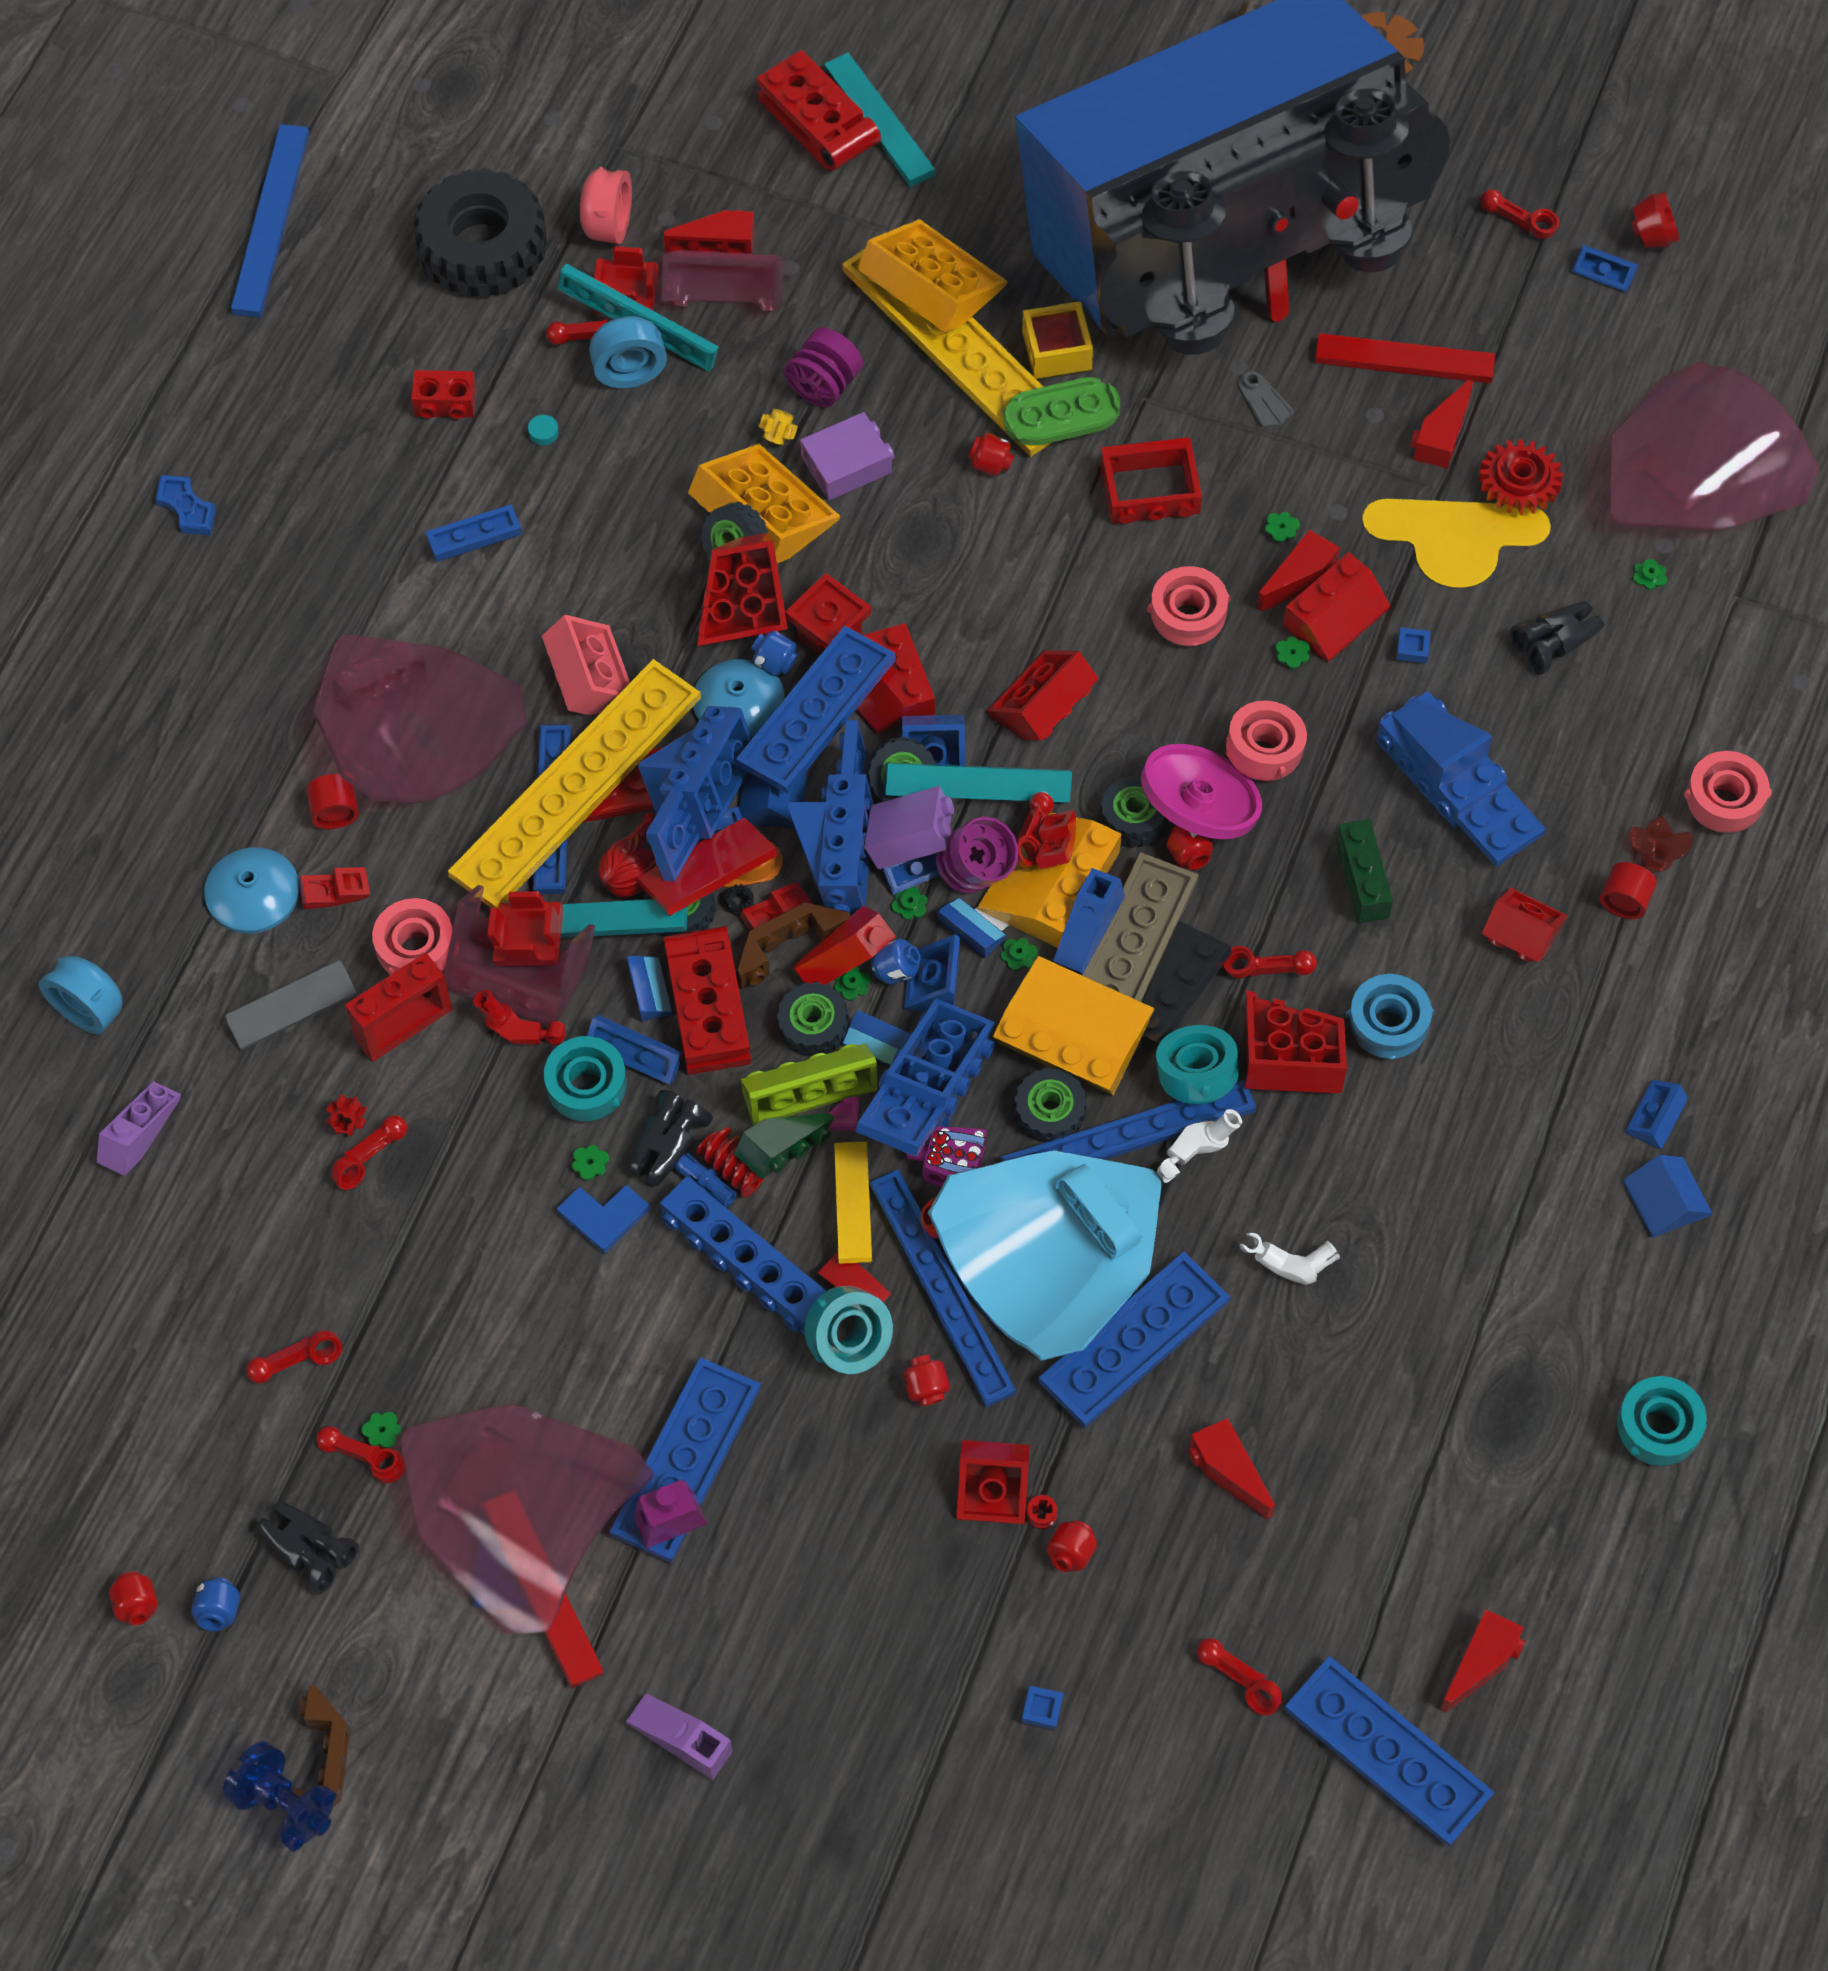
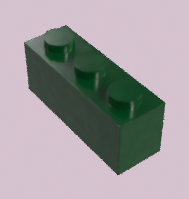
(1364, 871)

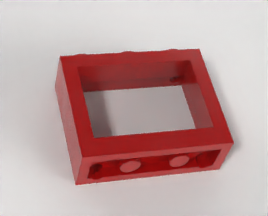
(1148, 456)
(399, 1007)

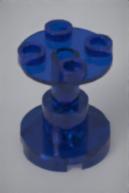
(262, 1782)

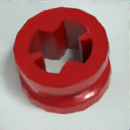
(1050, 1518)

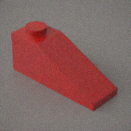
(717, 233)
(1441, 429)
(1299, 570)
(846, 947)
(1228, 1464)
(1486, 1656)

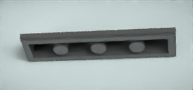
(290, 1005)

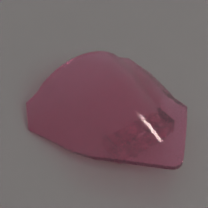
(1708, 454)
(413, 717)
(515, 1504)

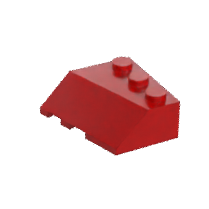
(742, 591)
(903, 687)
(1292, 1048)

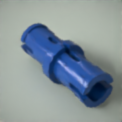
(706, 1179)

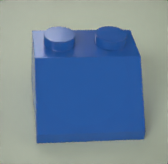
(940, 735)

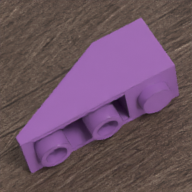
(135, 1128)
(681, 1735)

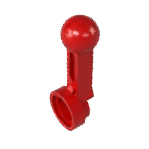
(1492, 201)
(559, 333)
(1040, 805)
(1302, 963)
(392, 1129)
(261, 1369)
(331, 1439)
(1212, 1653)

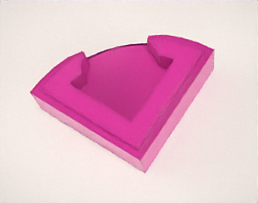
(845, 1115)

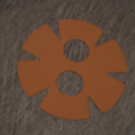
(1396, 32)

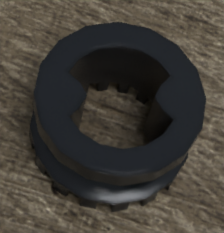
(737, 891)

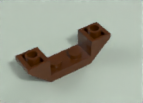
(769, 936)
(321, 1715)

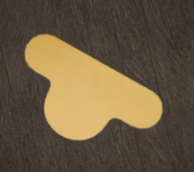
(1455, 540)

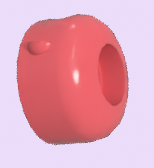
(606, 205)
(1189, 587)
(1270, 724)
(1733, 773)
(407, 920)

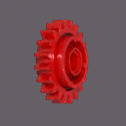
(1521, 477)

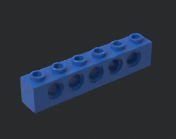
(691, 1199)

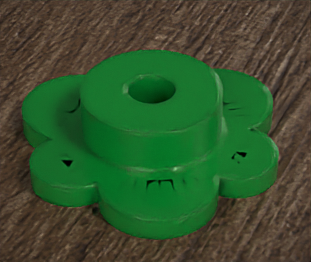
(1282, 526)
(1650, 574)
(1293, 652)
(908, 910)
(1018, 960)
(851, 990)
(590, 1155)
(380, 1422)

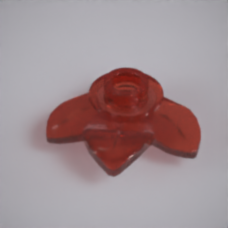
(1660, 841)

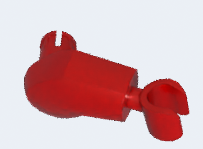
(510, 1027)

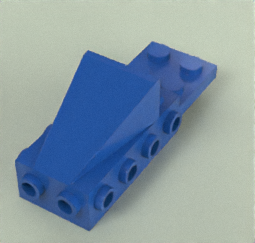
(1455, 774)
(693, 785)
(836, 829)
(928, 1077)

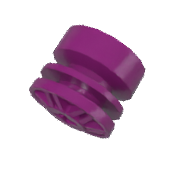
(823, 367)
(991, 851)

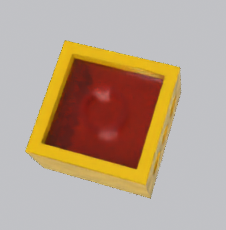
(1057, 340)

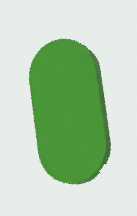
(1061, 411)

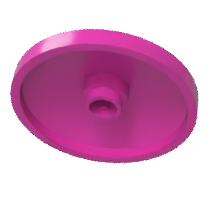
(1201, 791)

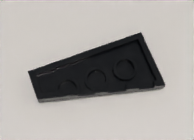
(1181, 977)

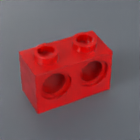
(443, 394)

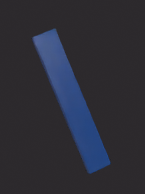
(551, 875)

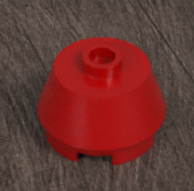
(1655, 221)

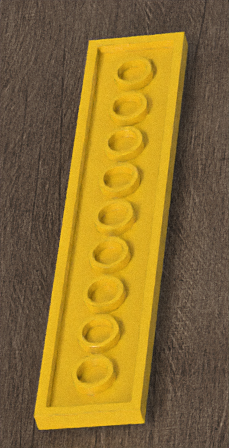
(964, 354)
(575, 784)

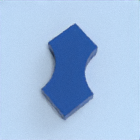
(193, 513)

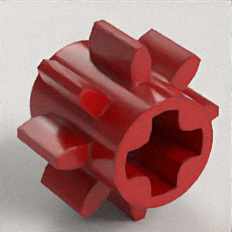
(346, 1115)

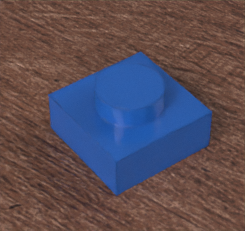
(1413, 645)
(1042, 1707)

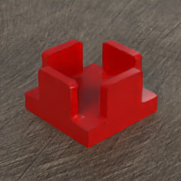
(629, 275)
(825, 611)
(526, 930)

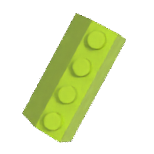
(810, 1083)

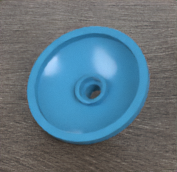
(757, 699)
(252, 904)

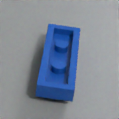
(473, 533)
(638, 1050)

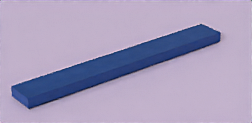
(270, 221)
(1144, 1127)
(942, 1289)

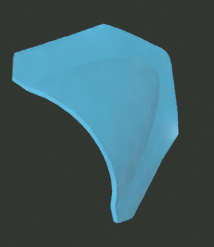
(1049, 1243)

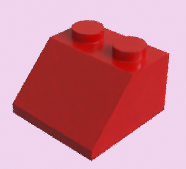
(1523, 925)
(993, 1481)

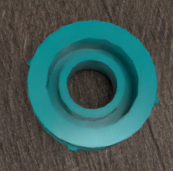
(581, 1057)
(1197, 1064)
(868, 1338)
(1665, 1397)

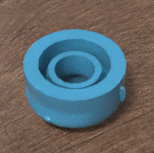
(627, 352)
(82, 993)
(1394, 995)

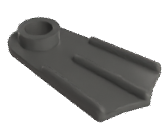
(1264, 400)

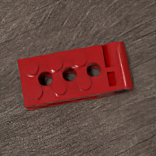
(816, 111)
(707, 1000)

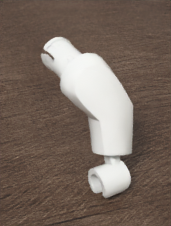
(1198, 1139)
(1290, 1266)

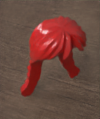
(627, 861)

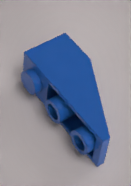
(1089, 920)

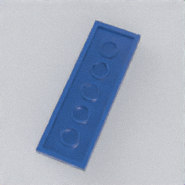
(815, 709)
(1135, 1339)
(692, 1444)
(1389, 1751)

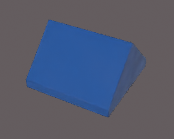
(766, 804)
(935, 975)
(1666, 1195)

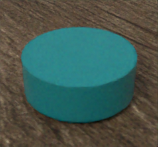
(543, 429)

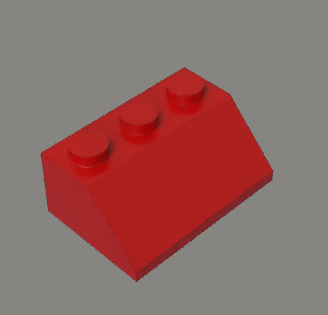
(1336, 607)
(1044, 694)

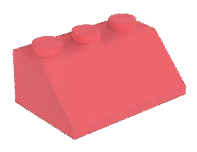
(585, 663)

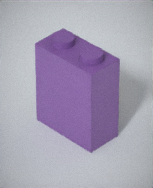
(847, 455)
(909, 827)

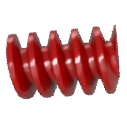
(720, 1153)

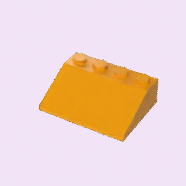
(930, 274)
(757, 478)
(1043, 898)
(1073, 1025)

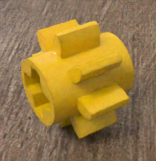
(778, 426)

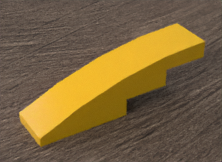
(853, 1202)

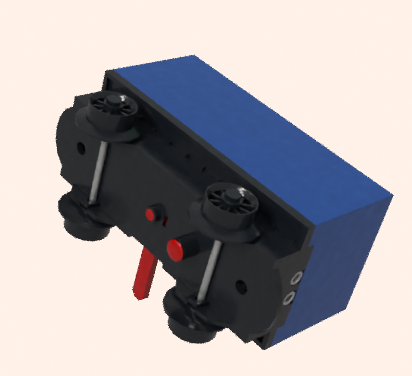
(1225, 164)

